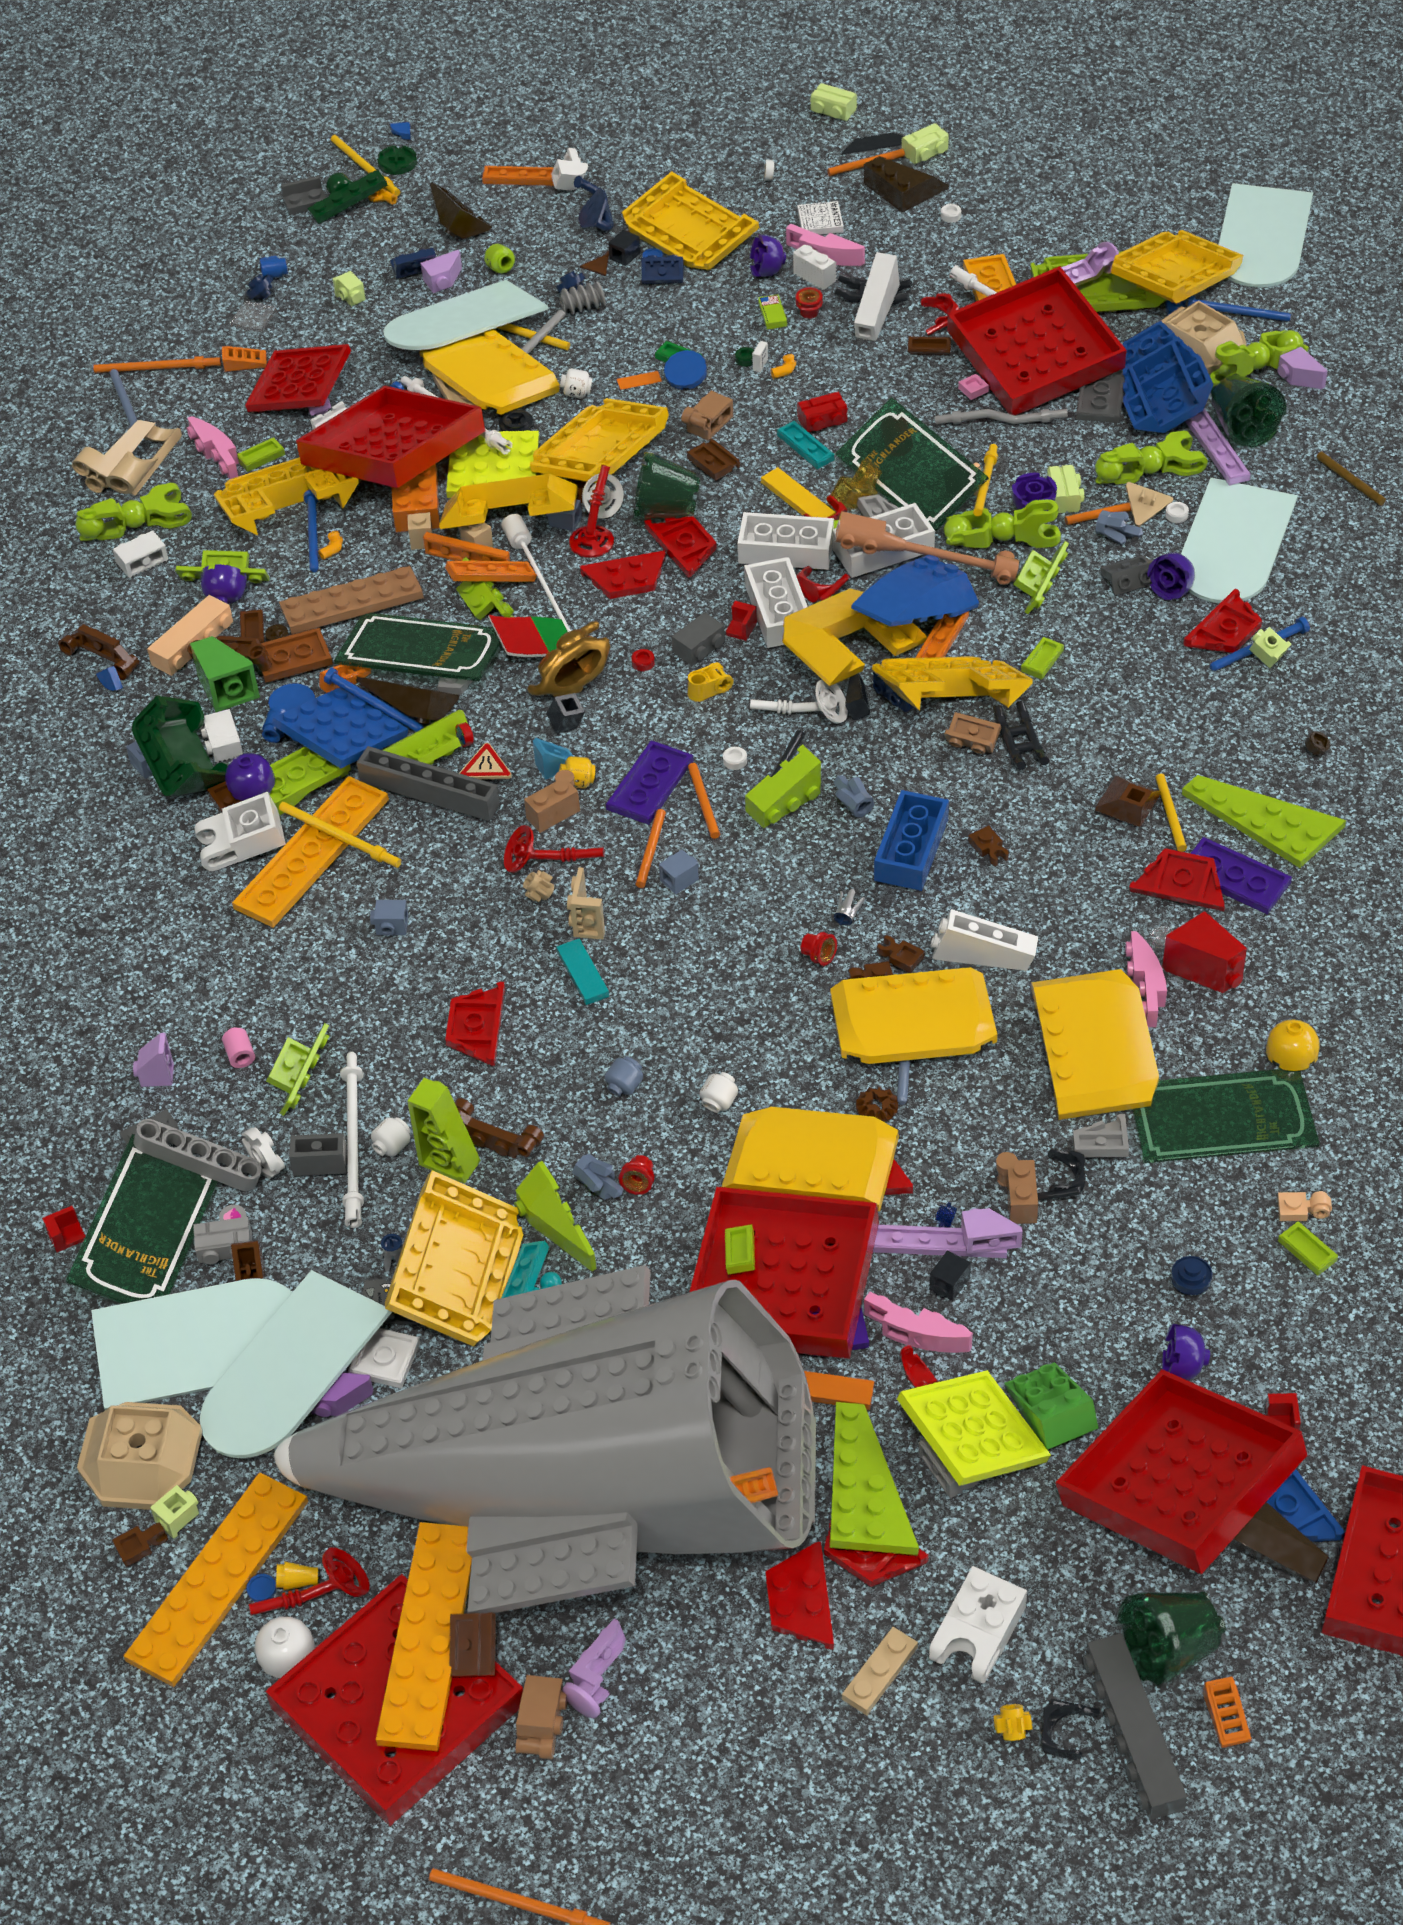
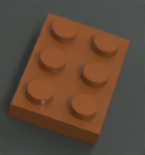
(296, 654)

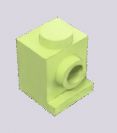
(349, 288)
(1269, 646)
(175, 1510)

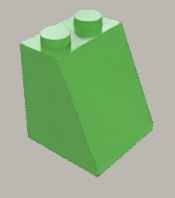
(224, 674)

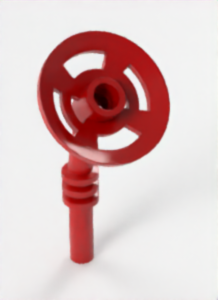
(590, 533)
(525, 851)
(338, 1579)

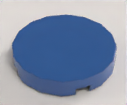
(685, 369)
(290, 696)

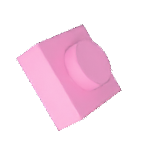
(973, 386)

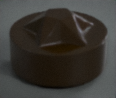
(275, 632)
(1317, 743)

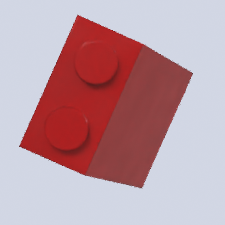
(1205, 954)

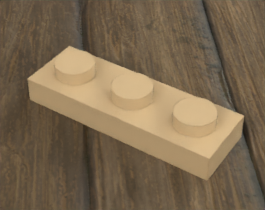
(879, 1671)

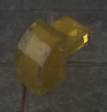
(861, 485)

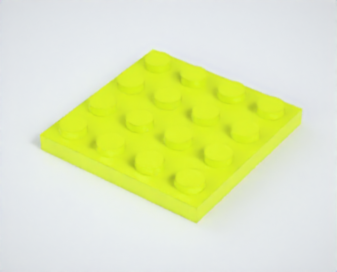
(482, 464)
(973, 1427)

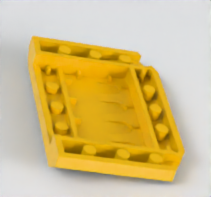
(687, 223)
(1176, 265)
(491, 371)
(599, 437)
(913, 1015)
(1096, 1043)
(813, 1154)
(455, 1259)

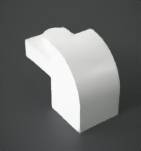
(567, 170)

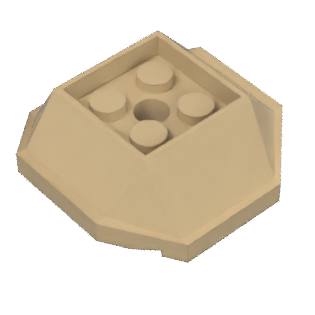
(1204, 330)
(143, 1475)

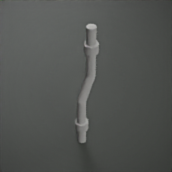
(958, 416)

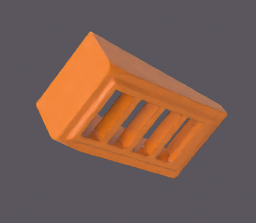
(243, 358)
(345, 672)
(1223, 1692)

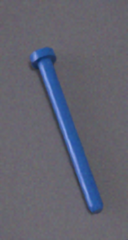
(1242, 310)
(311, 501)
(1301, 625)
(333, 677)

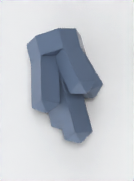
(1115, 528)
(854, 795)
(597, 1177)

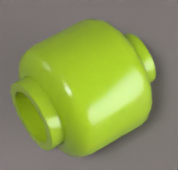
(499, 258)

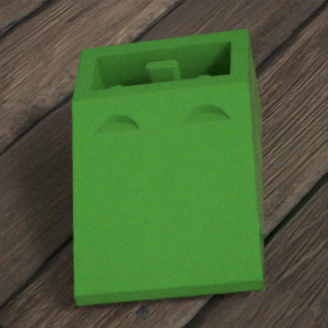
(1053, 1405)

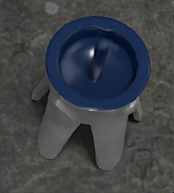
(844, 913)
(391, 1248)

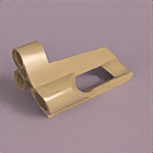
(119, 466)

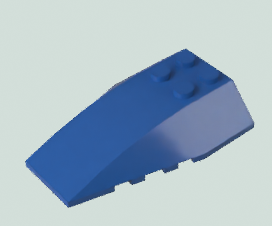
(1163, 380)
(916, 592)

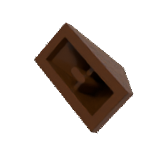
(248, 1260)

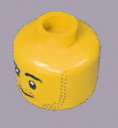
(582, 769)

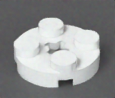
(259, 1148)

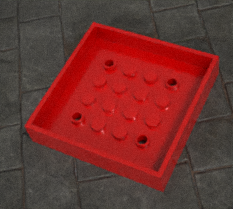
(1041, 341)
(390, 436)
(794, 1264)
(1182, 1470)
(1371, 1567)
(345, 1728)

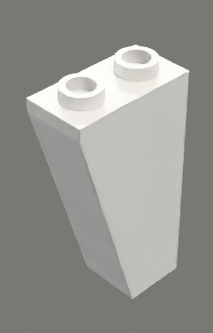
(877, 296)
(982, 942)

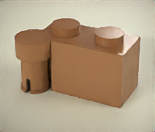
(708, 415)
(553, 802)
(1021, 1187)
(540, 1716)

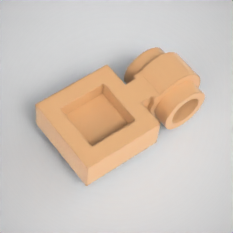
(1295, 1207)

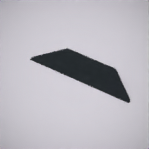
(874, 142)

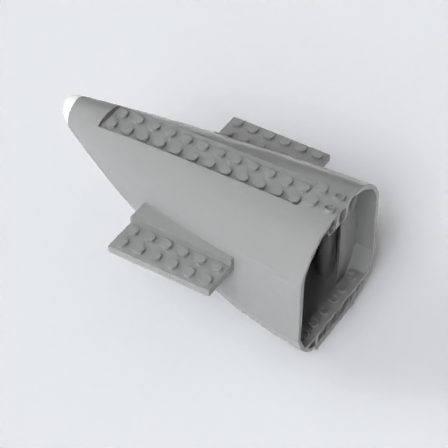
(588, 1439)

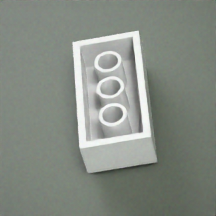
(903, 522)
(773, 536)
(776, 594)

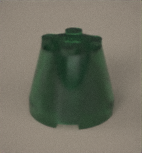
(1248, 409)
(664, 490)
(1169, 1632)

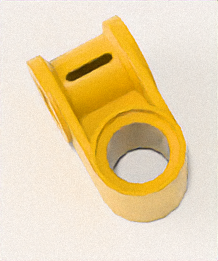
(707, 681)

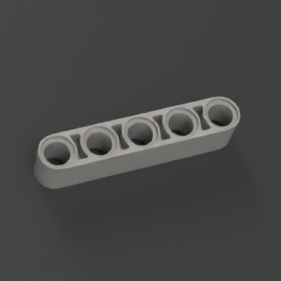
(205, 1165)

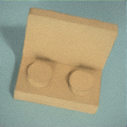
(585, 913)

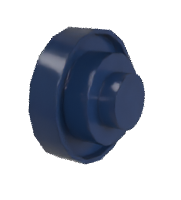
(570, 280)
(259, 287)
(1191, 1275)

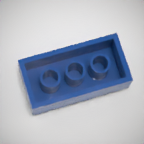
(911, 840)

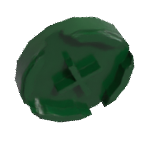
(397, 160)

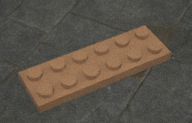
(351, 599)

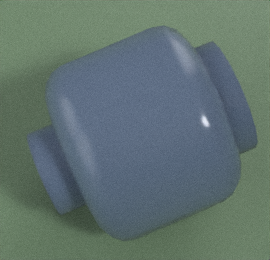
(623, 1076)

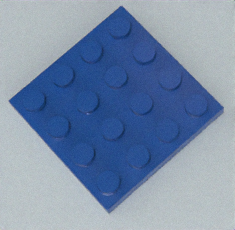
(339, 727)

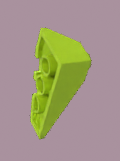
(545, 1212)

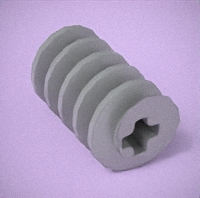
(582, 297)

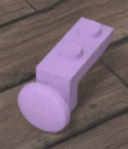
(1091, 268)
(587, 1671)

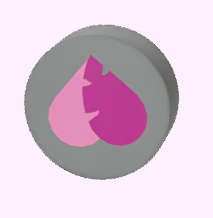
(232, 1212)

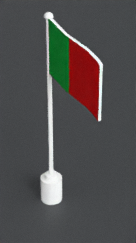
(527, 634)

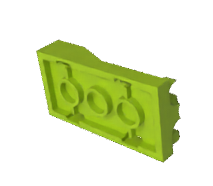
(301, 774)

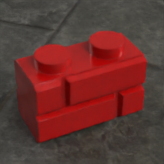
(822, 412)

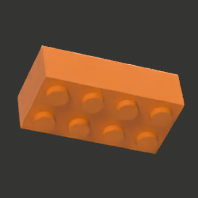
(415, 497)

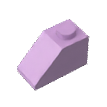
(441, 271)
(1302, 369)
(155, 1063)
(989, 1231)

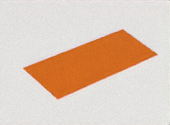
(639, 380)

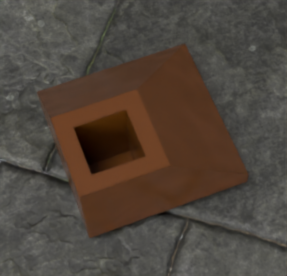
(1128, 801)

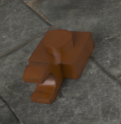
(871, 970)
(135, 1544)

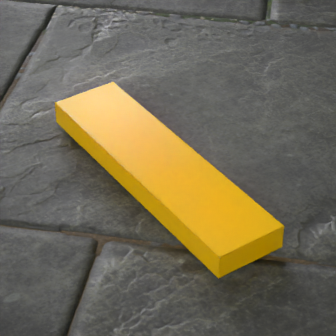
(795, 494)

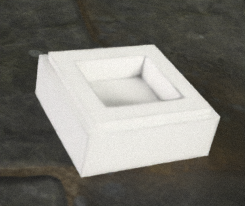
(760, 356)

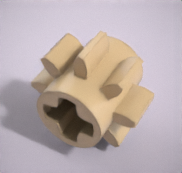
(538, 886)

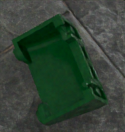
(172, 747)

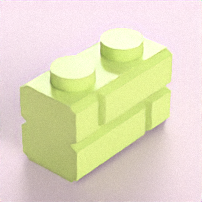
(833, 102)
(925, 143)
(1068, 492)

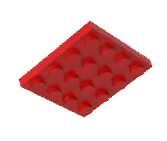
(298, 378)

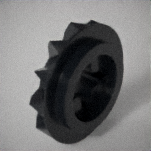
(515, 417)

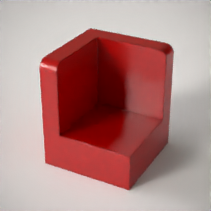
(743, 620)
(64, 1229)
(1284, 1408)

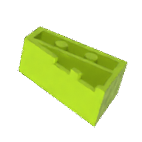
(786, 790)

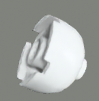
(282, 1645)

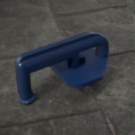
(596, 210)

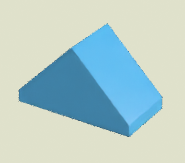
(549, 757)

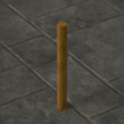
(1352, 479)

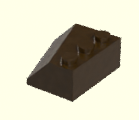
(900, 184)

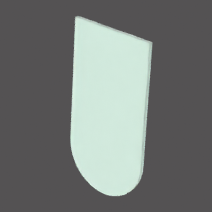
(1267, 230)
(462, 317)
(1236, 539)
(179, 1339)
(288, 1367)

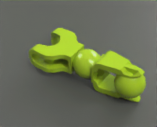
(1245, 359)
(1168, 456)
(153, 508)
(1024, 525)

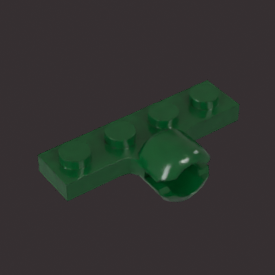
(345, 194)

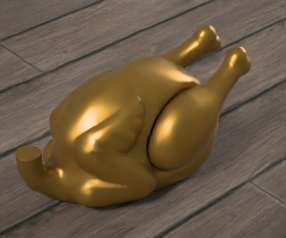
(573, 663)

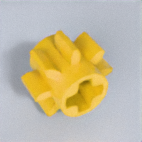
(1013, 1722)

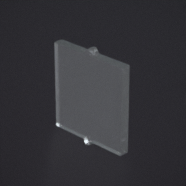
(253, 316)

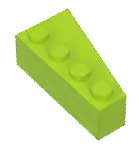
(440, 1132)

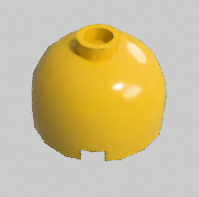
(1293, 1045)

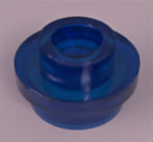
(945, 1215)

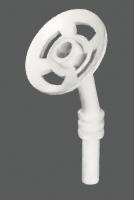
(609, 496)
(825, 702)

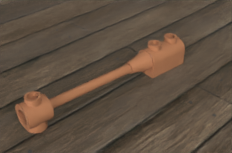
(871, 536)

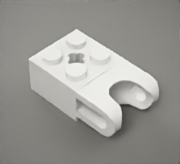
(240, 832)
(980, 1621)

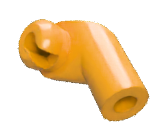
(383, 195)
(786, 368)
(333, 547)

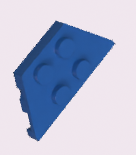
(1305, 1510)

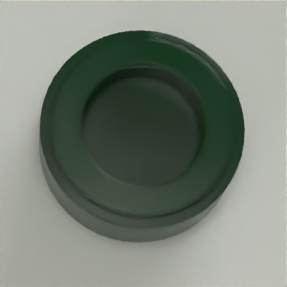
(744, 357)

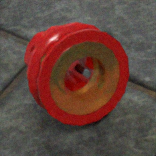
(809, 302)
(819, 947)
(637, 1175)

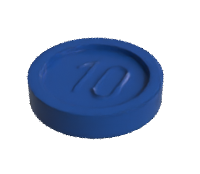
(653, 251)
(261, 1587)

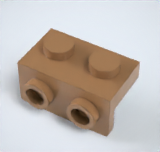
(972, 733)

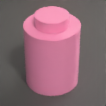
(238, 1047)

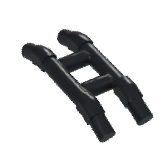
(856, 283)
(1025, 728)

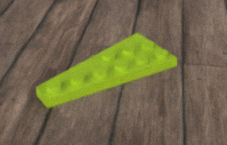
(1276, 824)
(864, 1496)

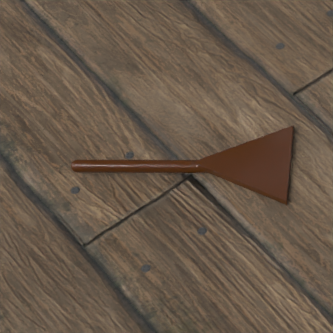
(598, 265)

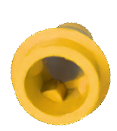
(295, 1576)

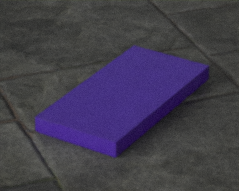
(649, 782)
(1245, 877)

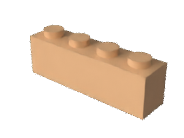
(203, 621)

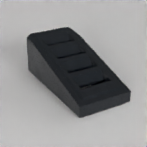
(856, 698)

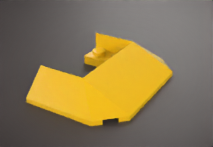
(279, 486)
(543, 493)
(816, 629)
(952, 678)

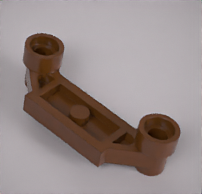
(102, 645)
(248, 647)
(496, 1138)

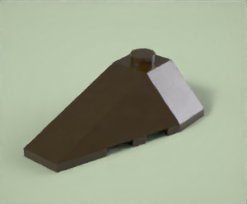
(456, 216)
(412, 700)
(1281, 1544)

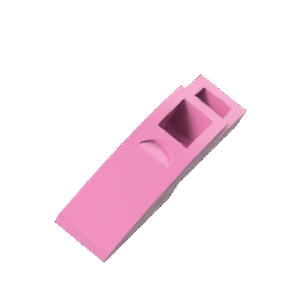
(835, 247)
(214, 445)
(1146, 975)
(925, 1331)

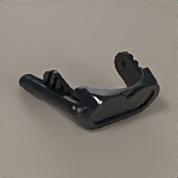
(1076, 1162)
(1051, 1715)

